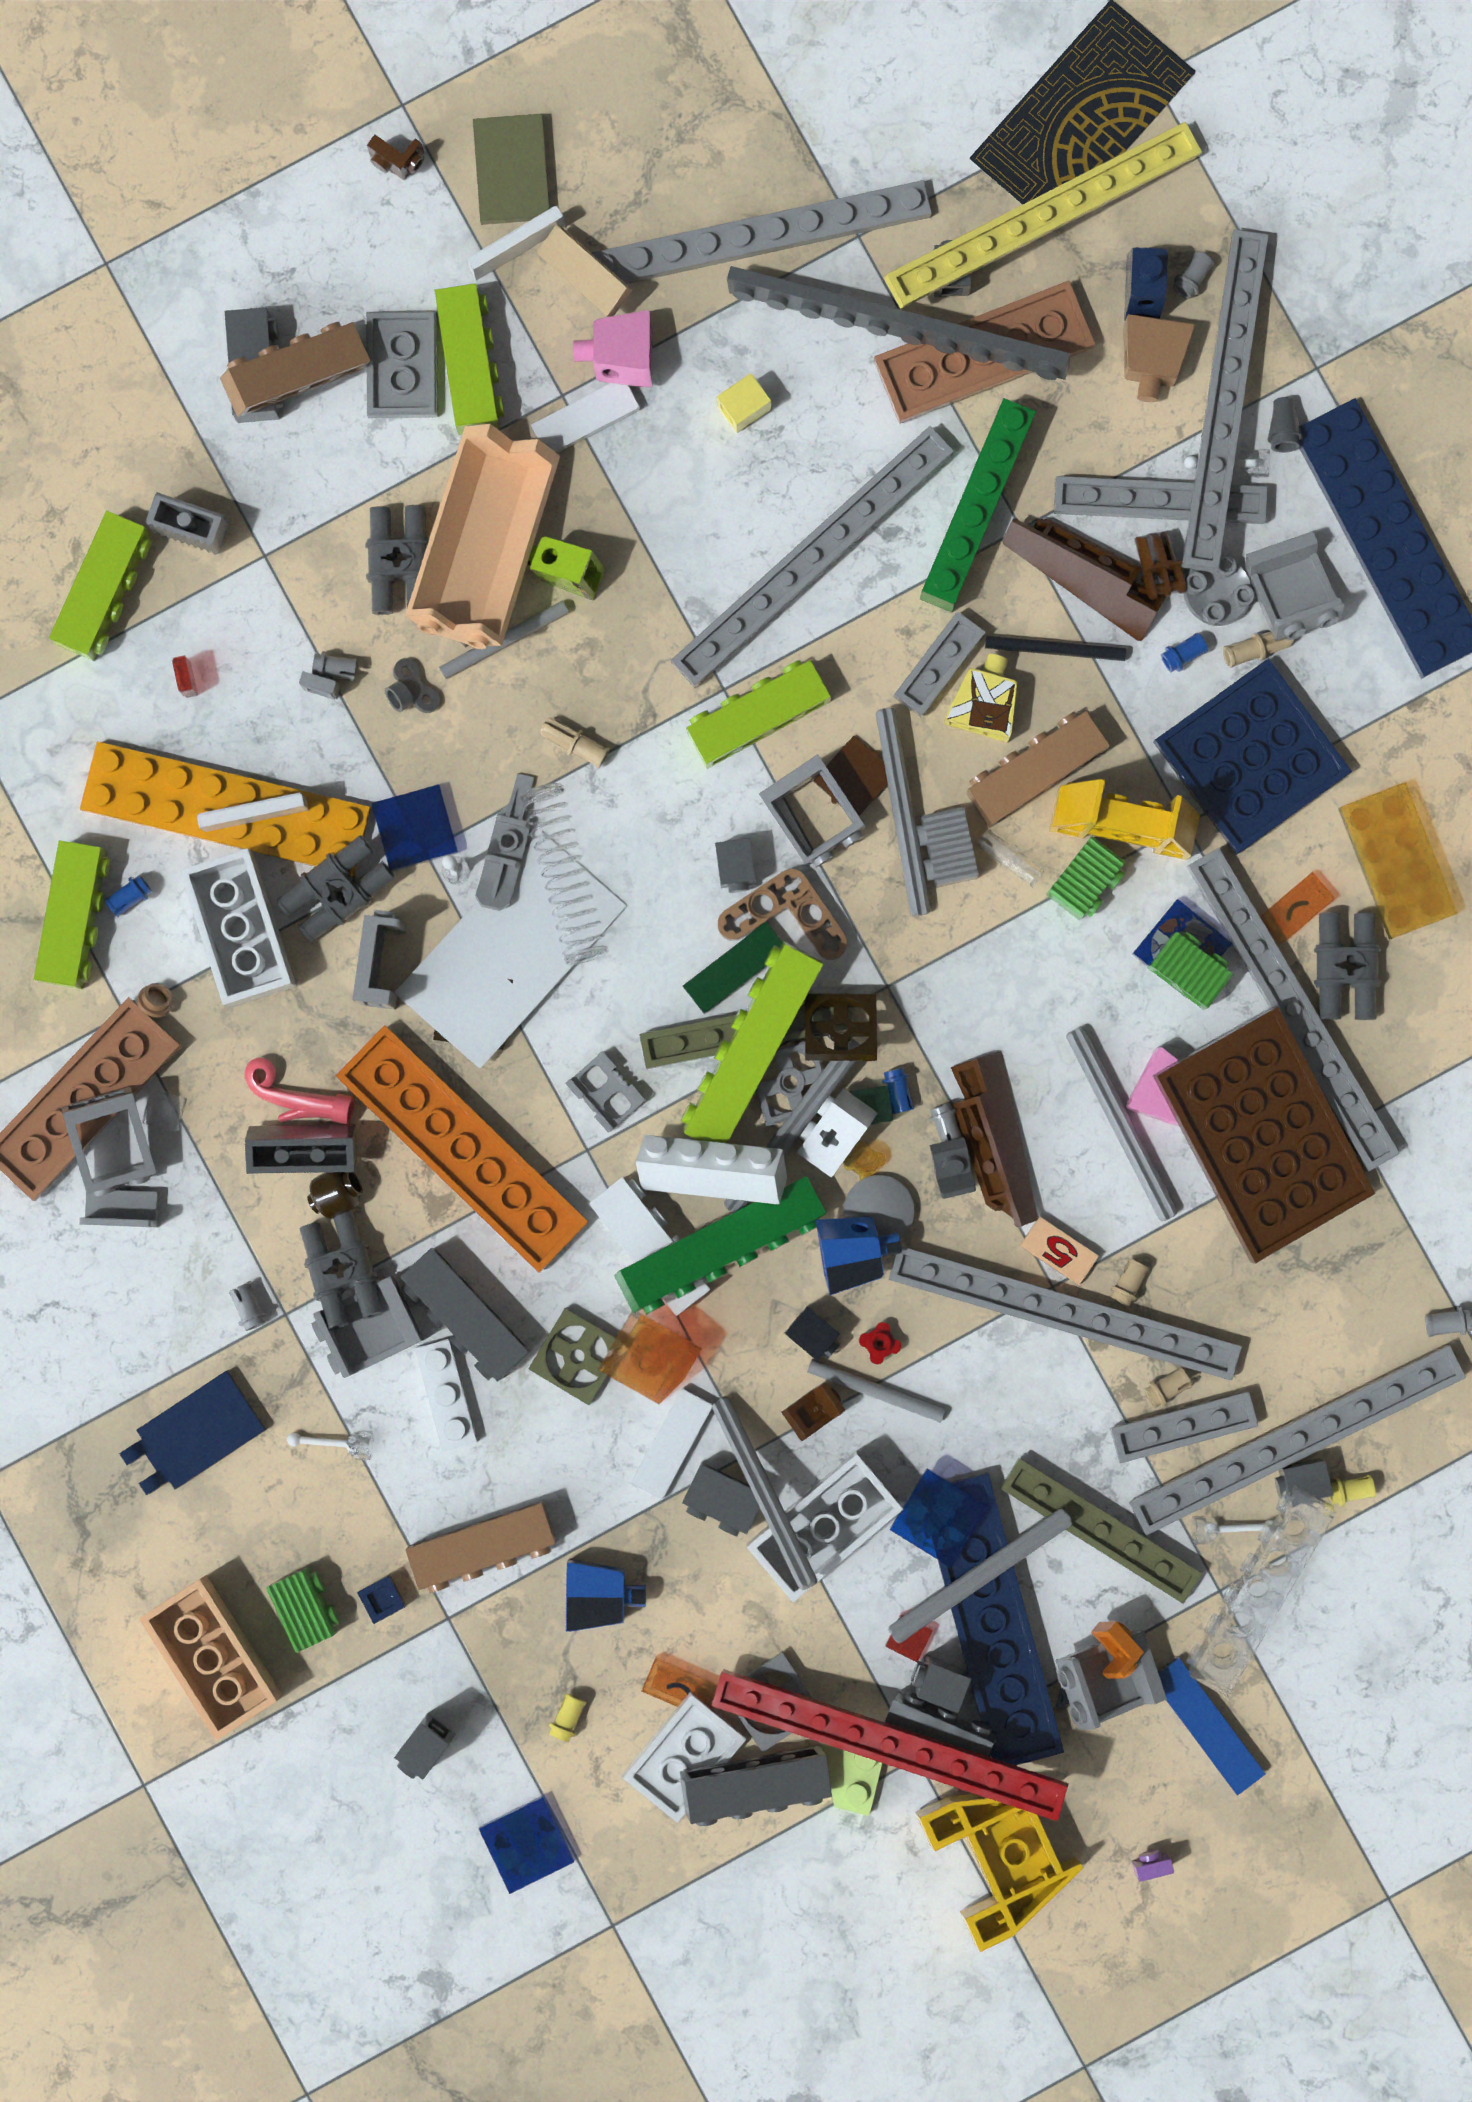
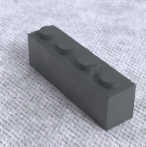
(465, 1314)
(755, 1785)

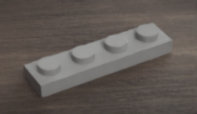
(1184, 1427)

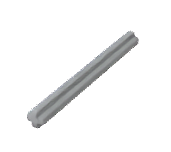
(903, 812)
(804, 1112)
(1121, 1124)
(764, 1494)
(980, 1575)

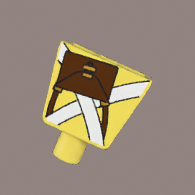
(985, 701)

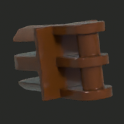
(1159, 562)

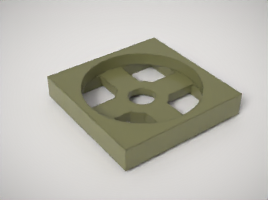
(562, 1347)

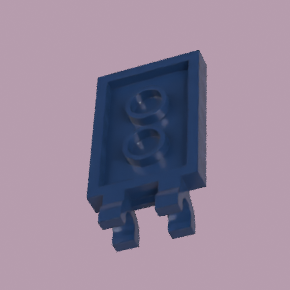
(195, 1433)

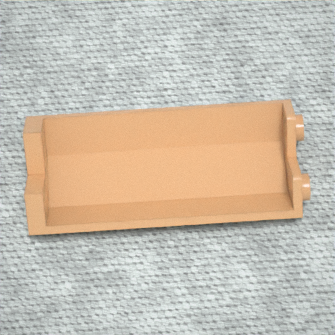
(482, 537)

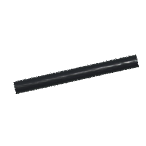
(1055, 647)

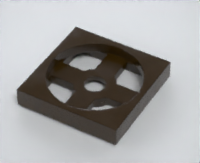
(840, 1002)

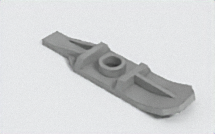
(504, 863)

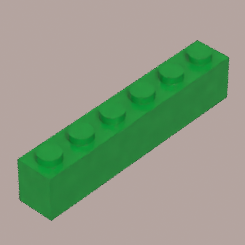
(977, 505)
(718, 1246)

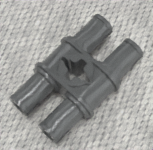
(384, 549)
(335, 906)
(1332, 978)
(323, 1265)

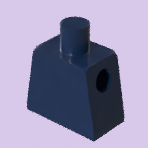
(1146, 281)

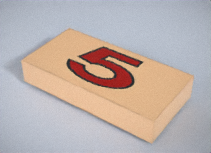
(1059, 1250)

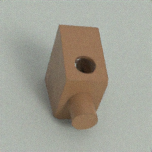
(1154, 353)

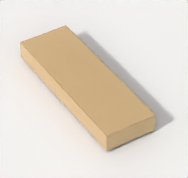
(584, 271)

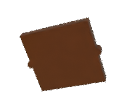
(857, 773)

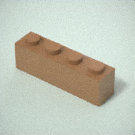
(295, 368)
(1036, 769)
(480, 1546)

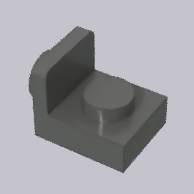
(952, 1168)

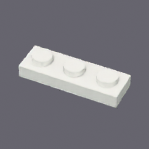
(446, 1395)

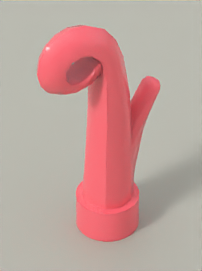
(303, 1104)

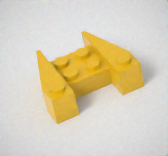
(1084, 811)
(1011, 1856)

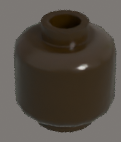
(334, 1193)

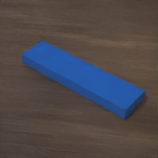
(1209, 1727)

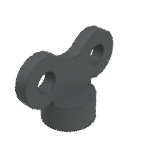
(410, 690)

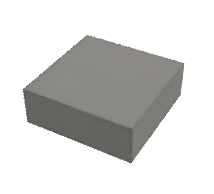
(319, 685)

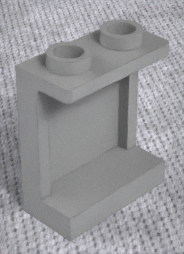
(1293, 587)
(369, 960)
(372, 1339)
(1099, 1699)

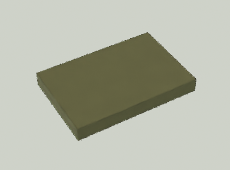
(510, 168)

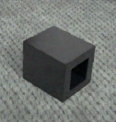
(813, 1334)

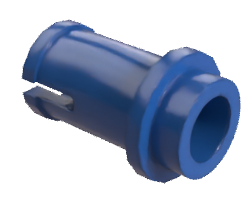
(1184, 652)
(128, 895)
(898, 1090)

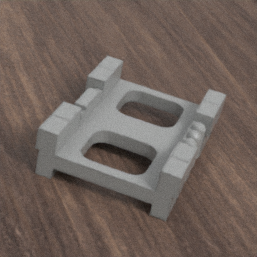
(614, 1084)

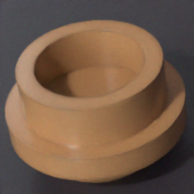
(155, 1000)

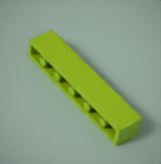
(753, 1044)

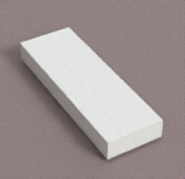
(514, 243)
(586, 416)
(252, 812)
(672, 1444)

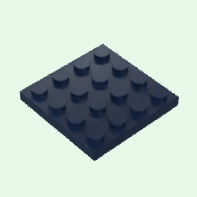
(1252, 756)

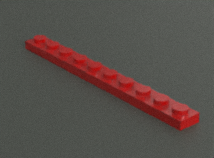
(890, 1745)

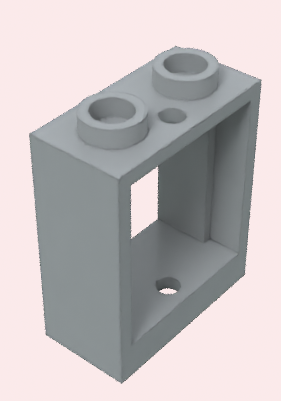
(794, 781)
(98, 1107)

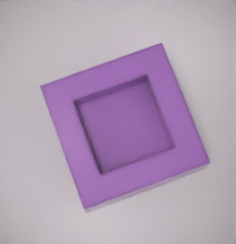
(1152, 1865)

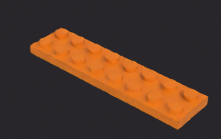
(462, 1148)

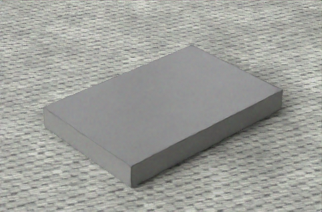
(402, 364)

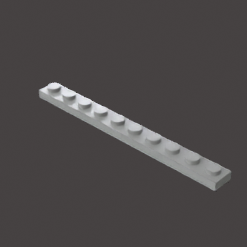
(768, 233)
(1225, 401)
(812, 556)
(1283, 991)
(1065, 1313)
(1297, 1440)

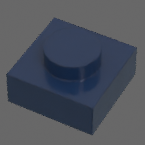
(381, 1599)

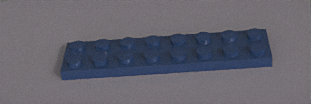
(1387, 537)
(1001, 1645)

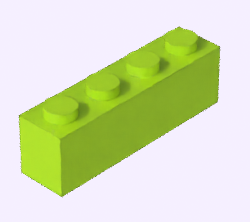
(467, 356)
(100, 586)
(758, 713)
(71, 915)

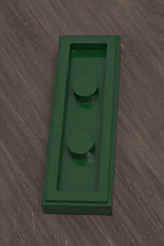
(732, 968)

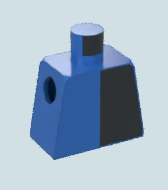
(853, 1251)
(598, 1595)

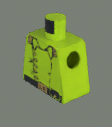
(566, 567)

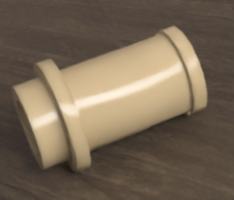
(1129, 1282)
(1167, 1388)

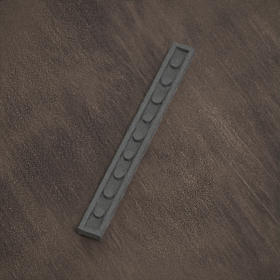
(909, 326)

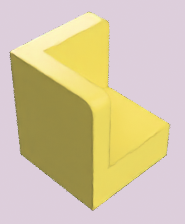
(743, 403)

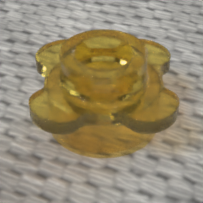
(862, 1150)

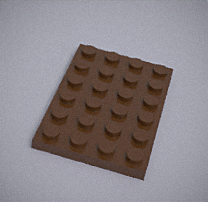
(1264, 1134)

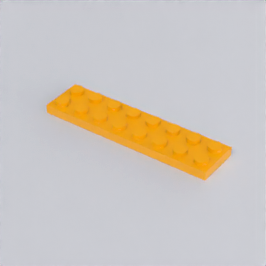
(173, 792)

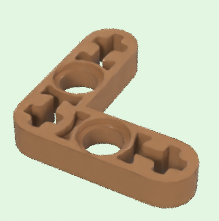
(795, 904)

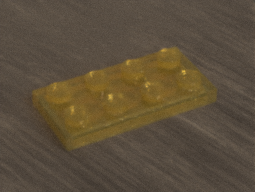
(1397, 861)

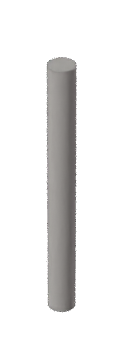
(512, 635)
(876, 1390)

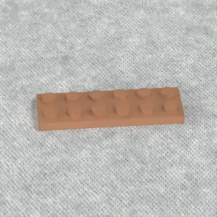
(925, 379)
(117, 1056)

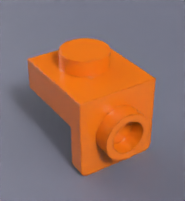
(1118, 1642)

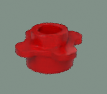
(889, 1346)

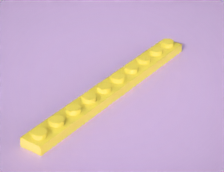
(1042, 215)

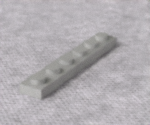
(1150, 499)

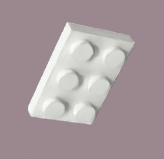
(686, 1741)

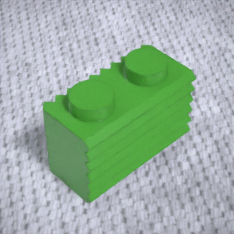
(1086, 878)
(1190, 969)
(304, 1609)

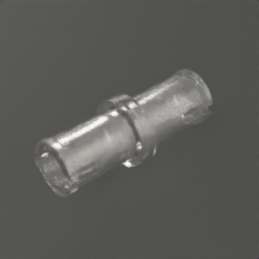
(1010, 857)

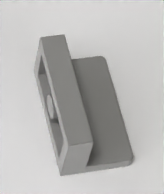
(122, 1209)

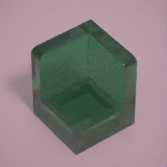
(877, 1099)

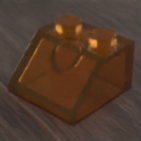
(649, 1357)

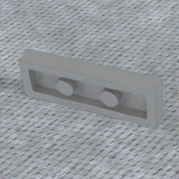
(939, 664)

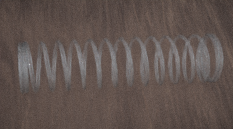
(554, 790)

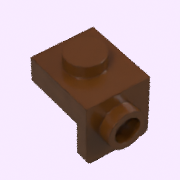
(388, 158)
(813, 1410)

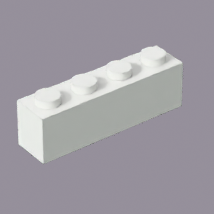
(711, 1169)
(640, 1231)

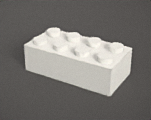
(238, 928)
(829, 1522)

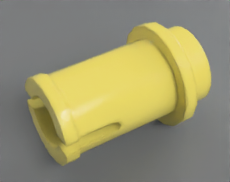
(1352, 1490)
(567, 1718)

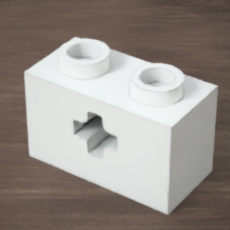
(845, 1116)

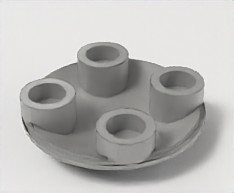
(1219, 596)
(884, 1201)

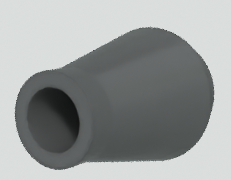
(1284, 426)

